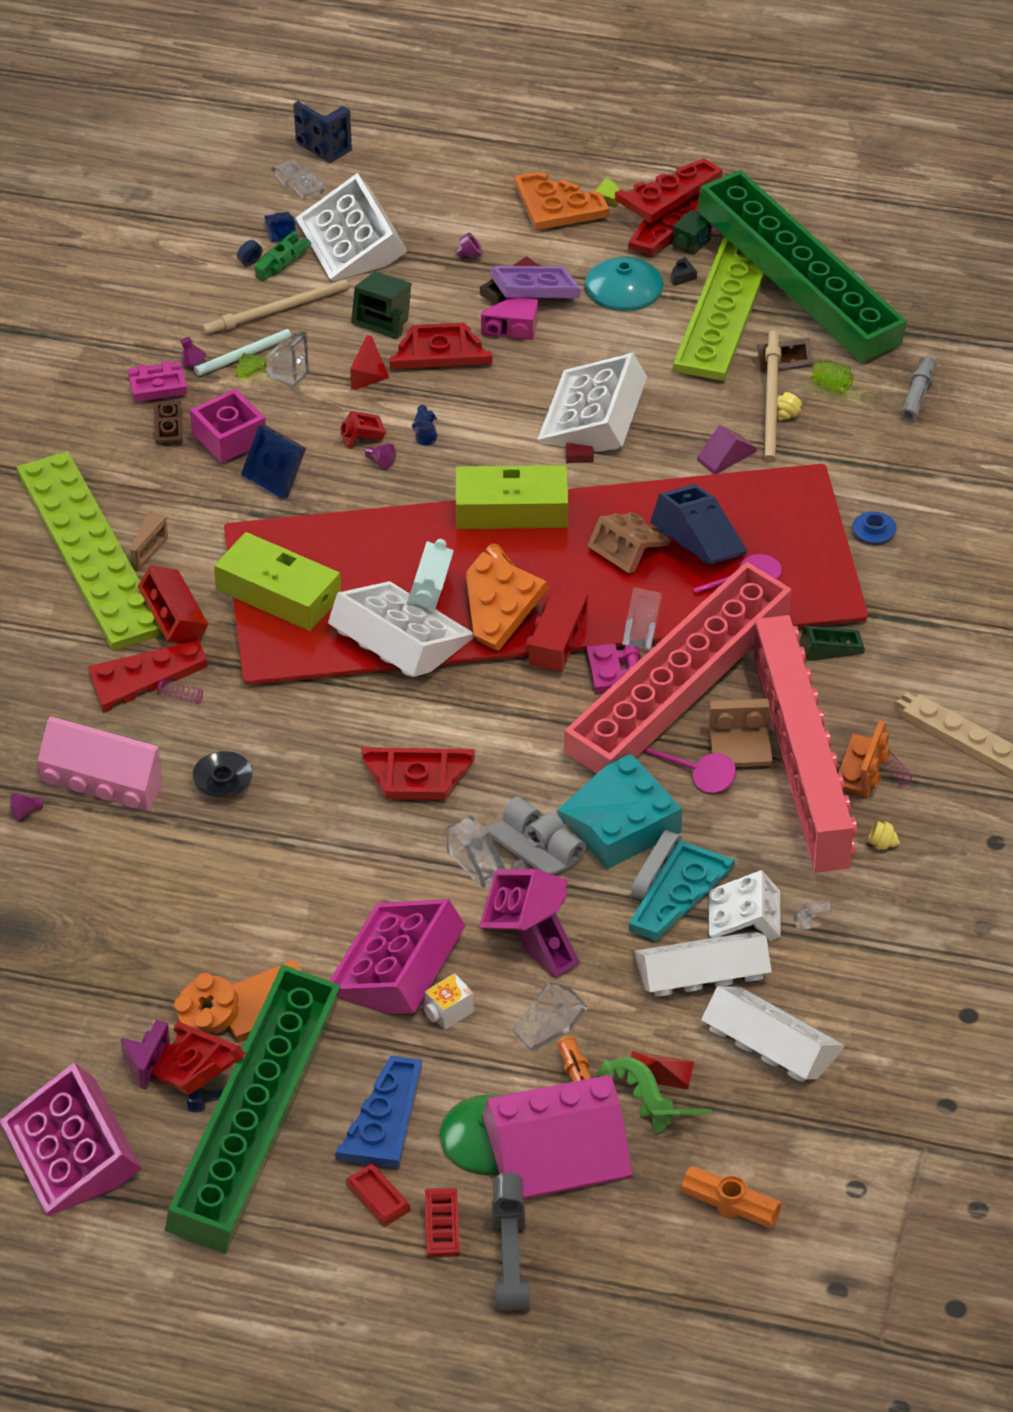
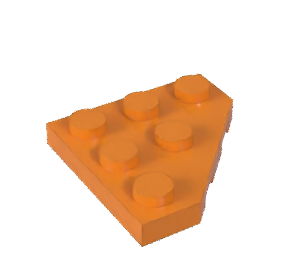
(557, 203)
(500, 598)

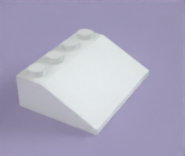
(351, 231)
(595, 404)
(397, 630)

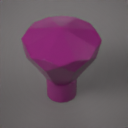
(191, 354)
(383, 455)
(22, 805)

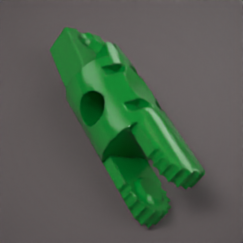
(281, 256)

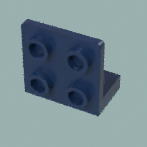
(324, 136)

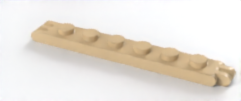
(957, 731)

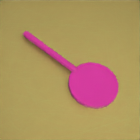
(763, 562)
(711, 773)

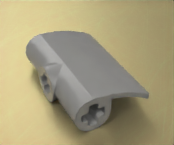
(537, 838)

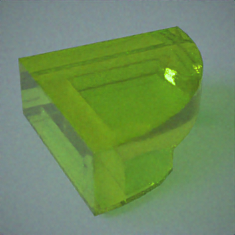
(249, 364)

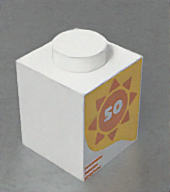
(449, 1001)

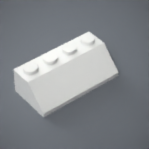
(703, 962)
(770, 1032)

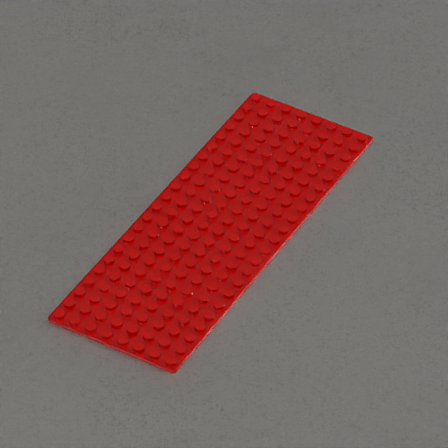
(773, 511)

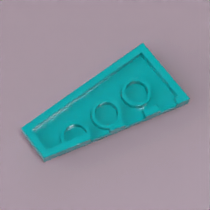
(678, 887)

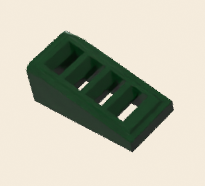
(830, 642)

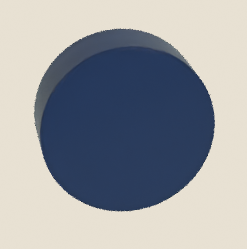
(249, 253)

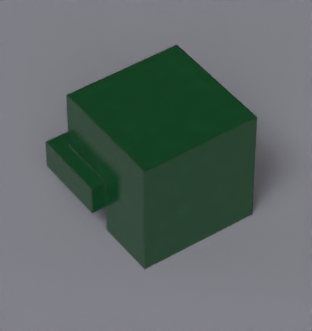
(381, 304)

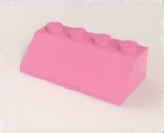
(100, 764)

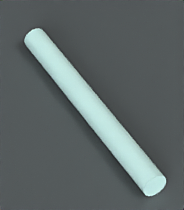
(236, 355)

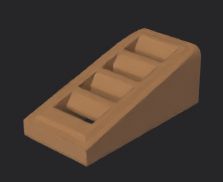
(148, 539)

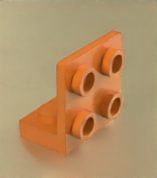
(864, 760)

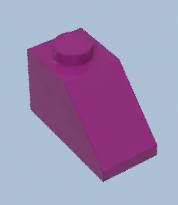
(549, 946)

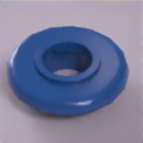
(874, 535)

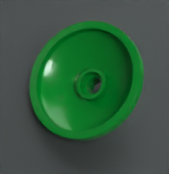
(466, 1137)

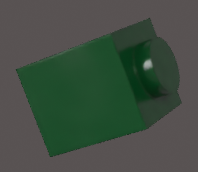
(691, 232)

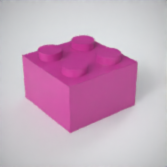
(226, 425)

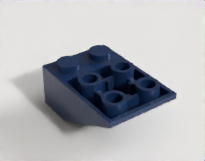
(697, 523)

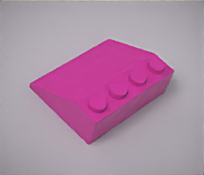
(398, 954)
(560, 1136)
(70, 1141)

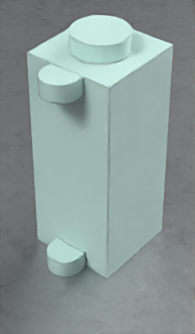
(430, 575)

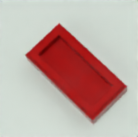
(378, 1195)

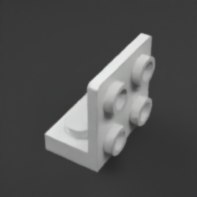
(743, 903)

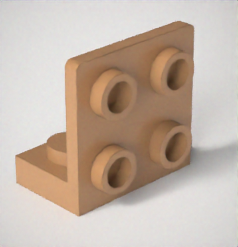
(625, 539)
(741, 731)

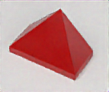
(367, 366)
(667, 1070)

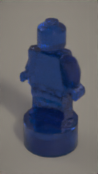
(423, 426)

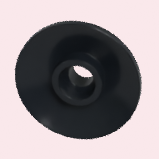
(222, 774)

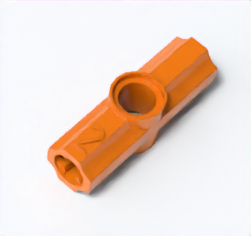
(731, 1197)

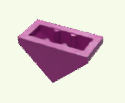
(724, 450)

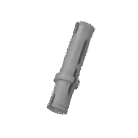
(921, 381)

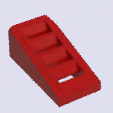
(442, 1202)

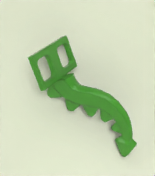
(648, 1090)

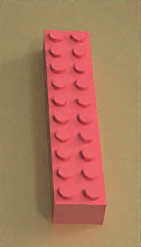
(676, 670)
(804, 744)

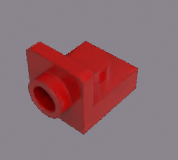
(361, 425)

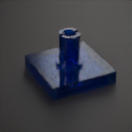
(273, 461)

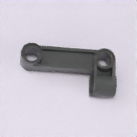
(509, 1216)

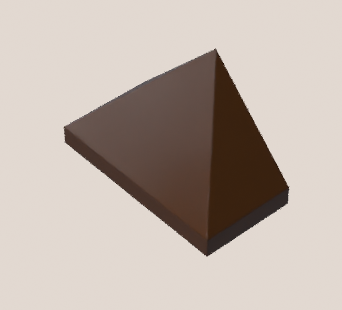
(793, 354)

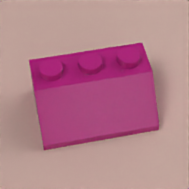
(522, 899)

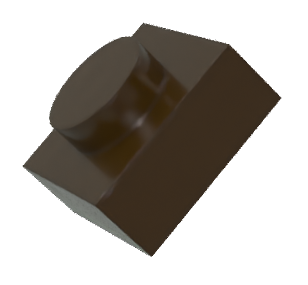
(492, 292)

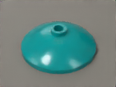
(624, 283)

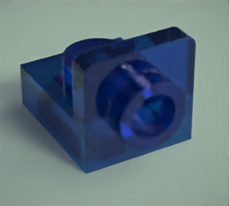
(279, 226)

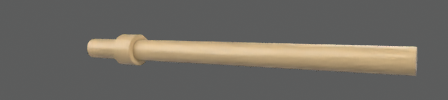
(230, 321)
(772, 356)

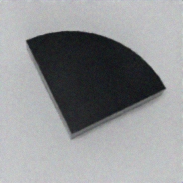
(683, 272)

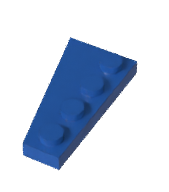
(385, 1117)

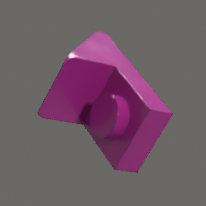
(143, 1056)

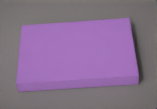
(535, 282)

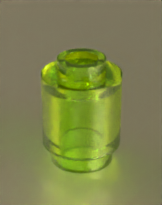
(832, 375)

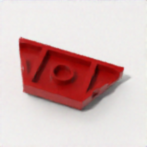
(439, 347)
(417, 771)
(194, 1059)

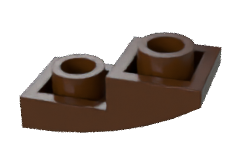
(168, 422)

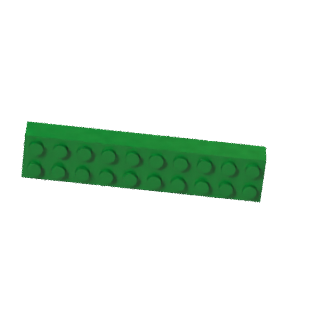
(801, 266)
(252, 1109)

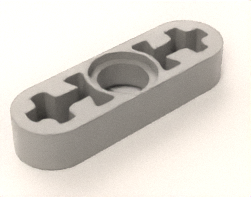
(654, 863)

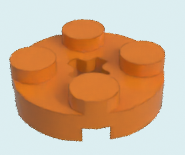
(207, 989)

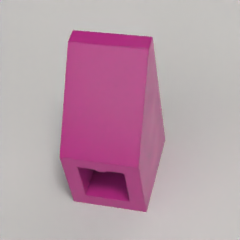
(511, 319)

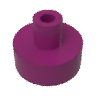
(469, 247)

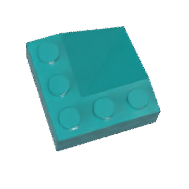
(621, 812)

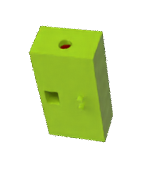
(511, 497)
(277, 581)

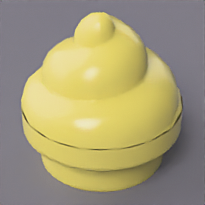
(788, 406)
(883, 836)

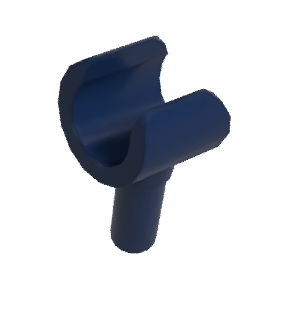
(197, 1099)

